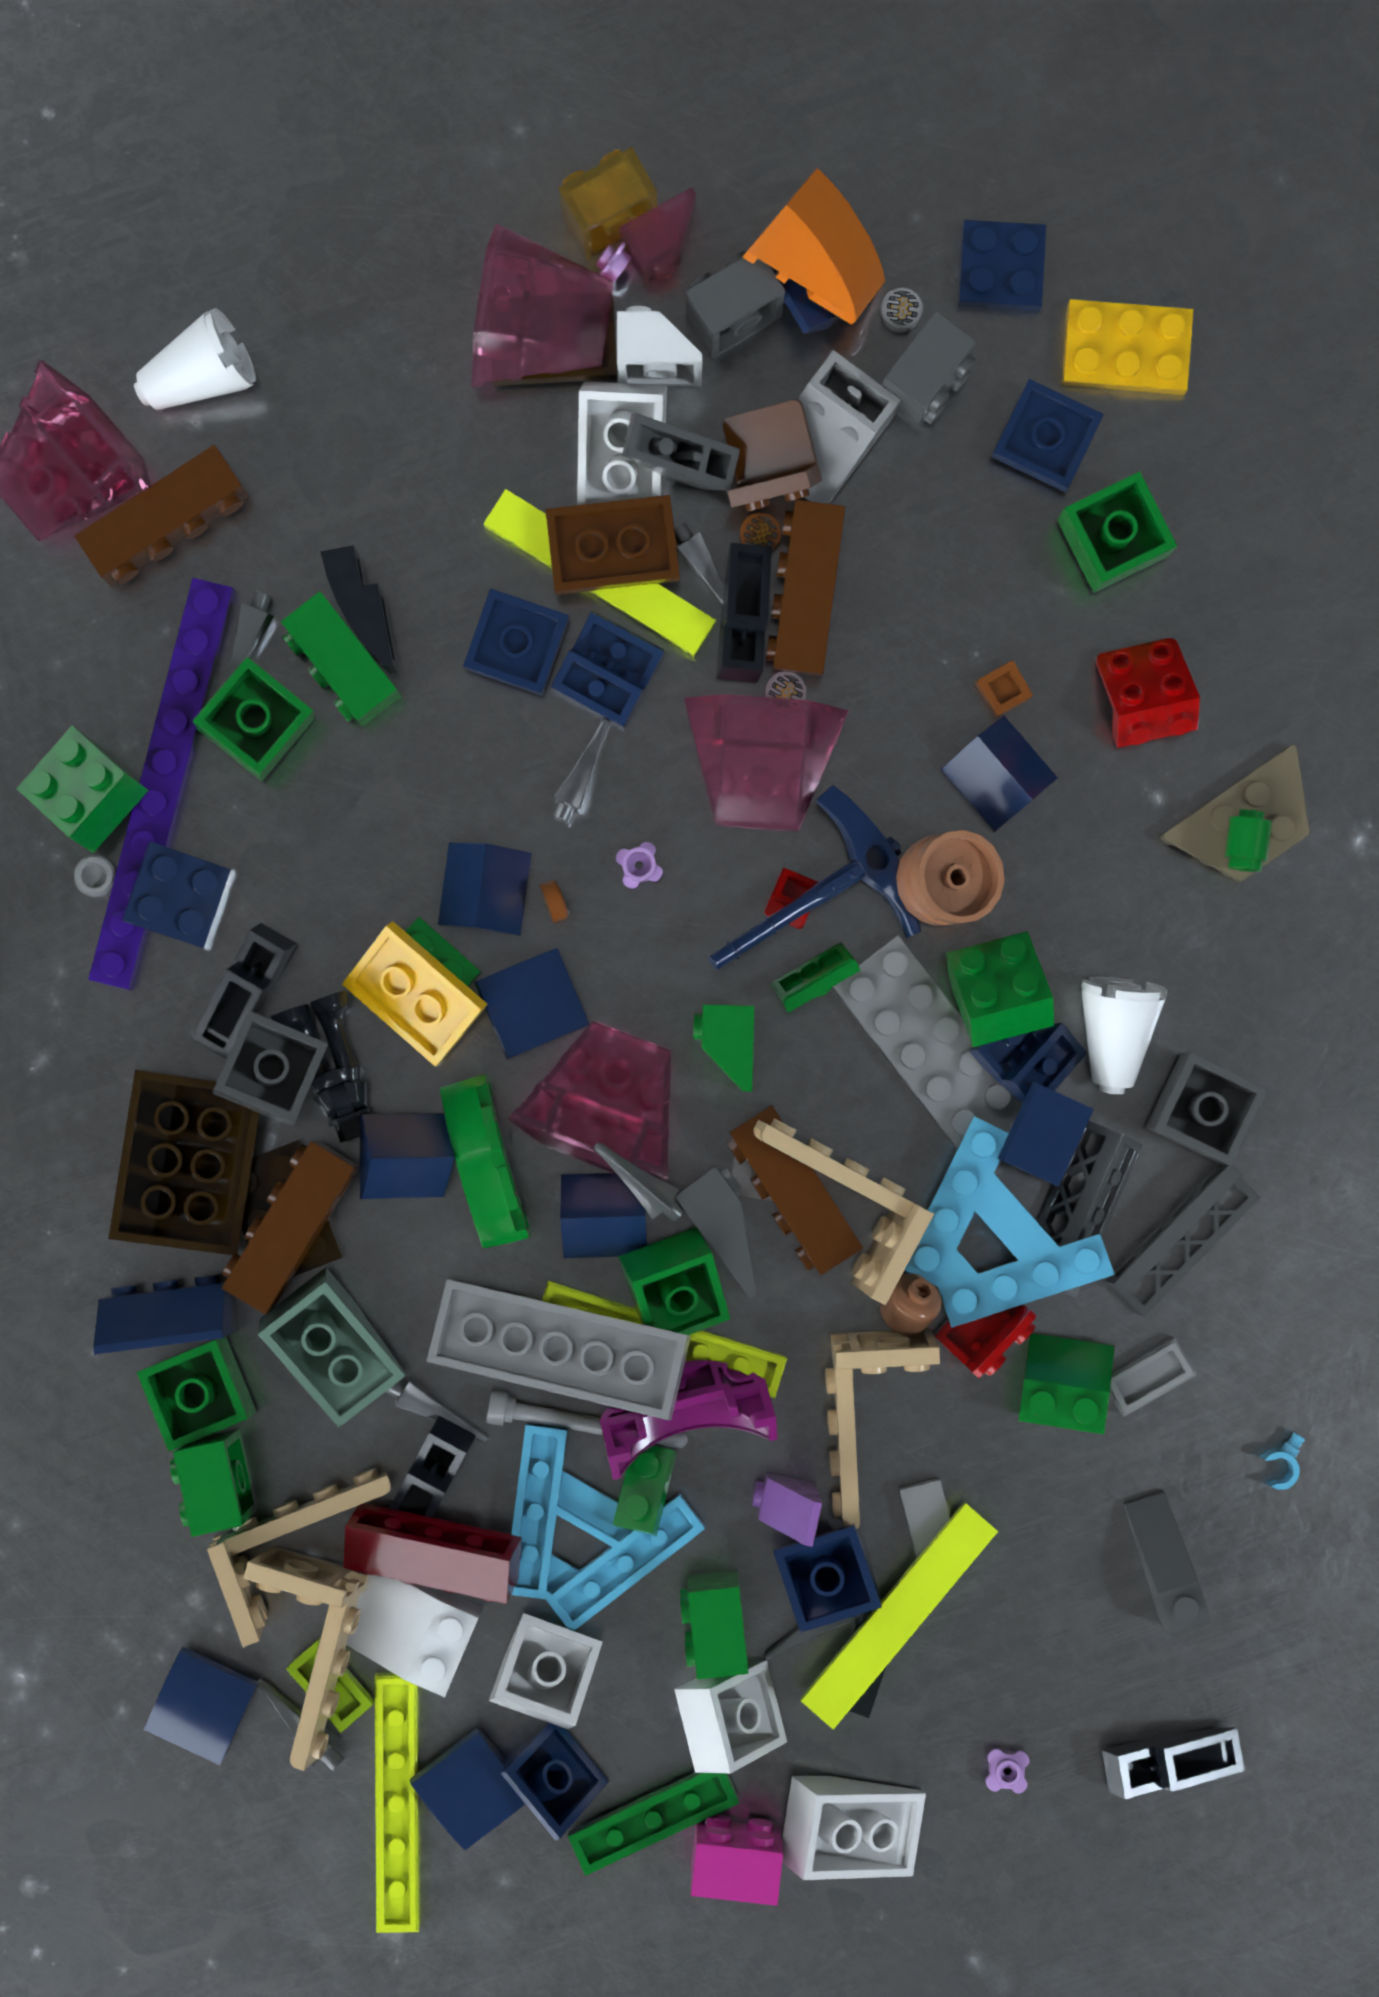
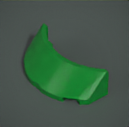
(483, 1162)

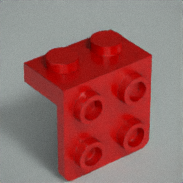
(1149, 692)
(984, 1340)

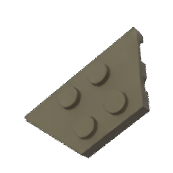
(1270, 789)

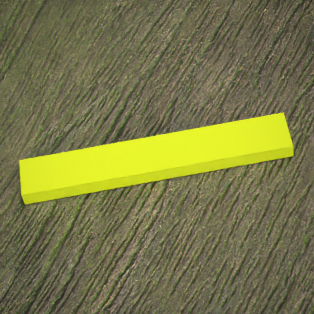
(646, 604)
(702, 1344)
(899, 1617)
(396, 1804)

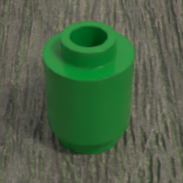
(1248, 841)

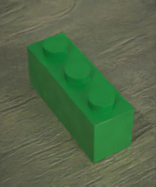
(339, 660)

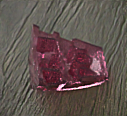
(536, 312)
(65, 458)
(762, 756)
(608, 1093)

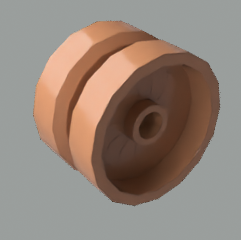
(950, 878)

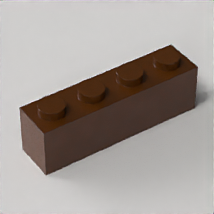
(162, 516)
(807, 589)
(799, 1196)
(289, 1227)

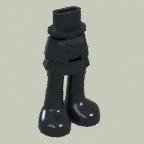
(341, 1090)

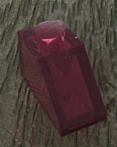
(660, 236)

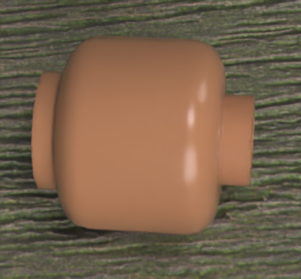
(911, 1305)

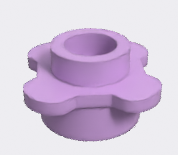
(613, 261)
(644, 854)
(998, 1761)

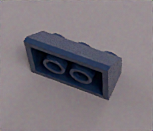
(164, 1315)

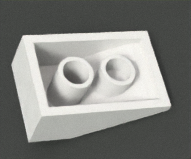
(602, 433)
(414, 1631)
(851, 1828)

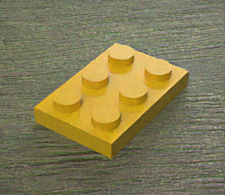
(1127, 347)
(414, 993)

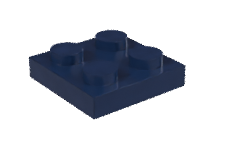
(1002, 265)
(1047, 435)
(516, 642)
(176, 894)

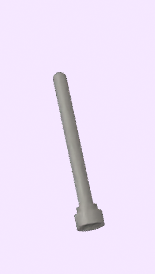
(506, 1408)

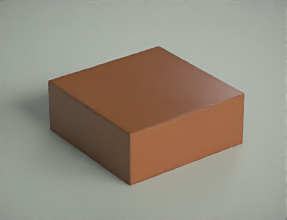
(1004, 689)

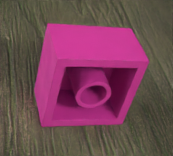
(737, 1860)

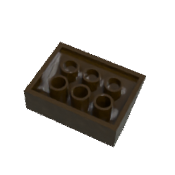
(183, 1165)

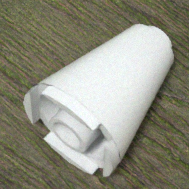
(196, 365)
(1119, 1028)

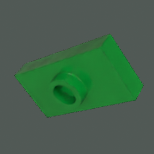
(815, 977)

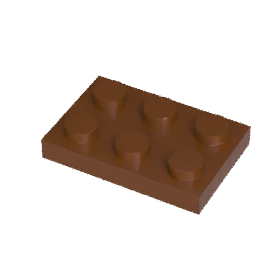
(612, 544)

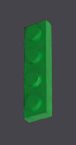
(651, 1819)

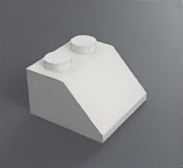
(654, 350)
(546, 1671)
(730, 1719)

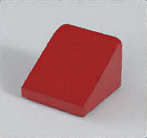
(787, 889)

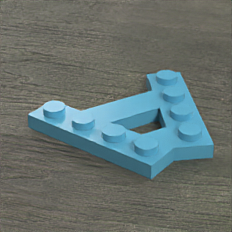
(1041, 1264)
(549, 1491)

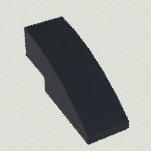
(360, 603)
(744, 612)
(243, 988)
(433, 1469)
(1172, 1761)

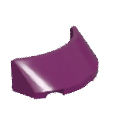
(706, 1399)

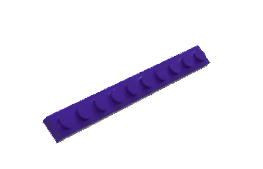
(164, 771)

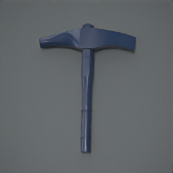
(871, 860)

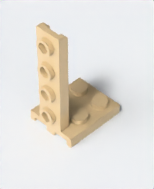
(893, 1235)
(872, 1354)
(315, 1583)
(249, 1610)

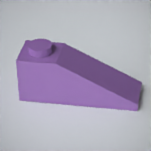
(788, 1506)

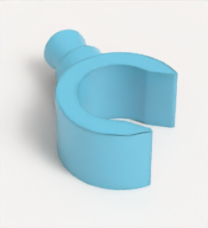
(1289, 1452)

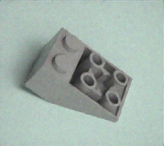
(845, 420)

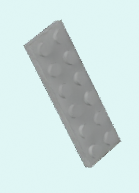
(925, 1042)
(559, 1349)

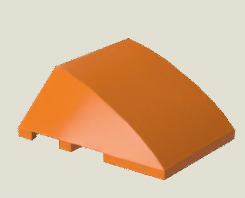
(822, 249)

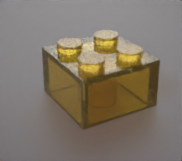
(605, 199)

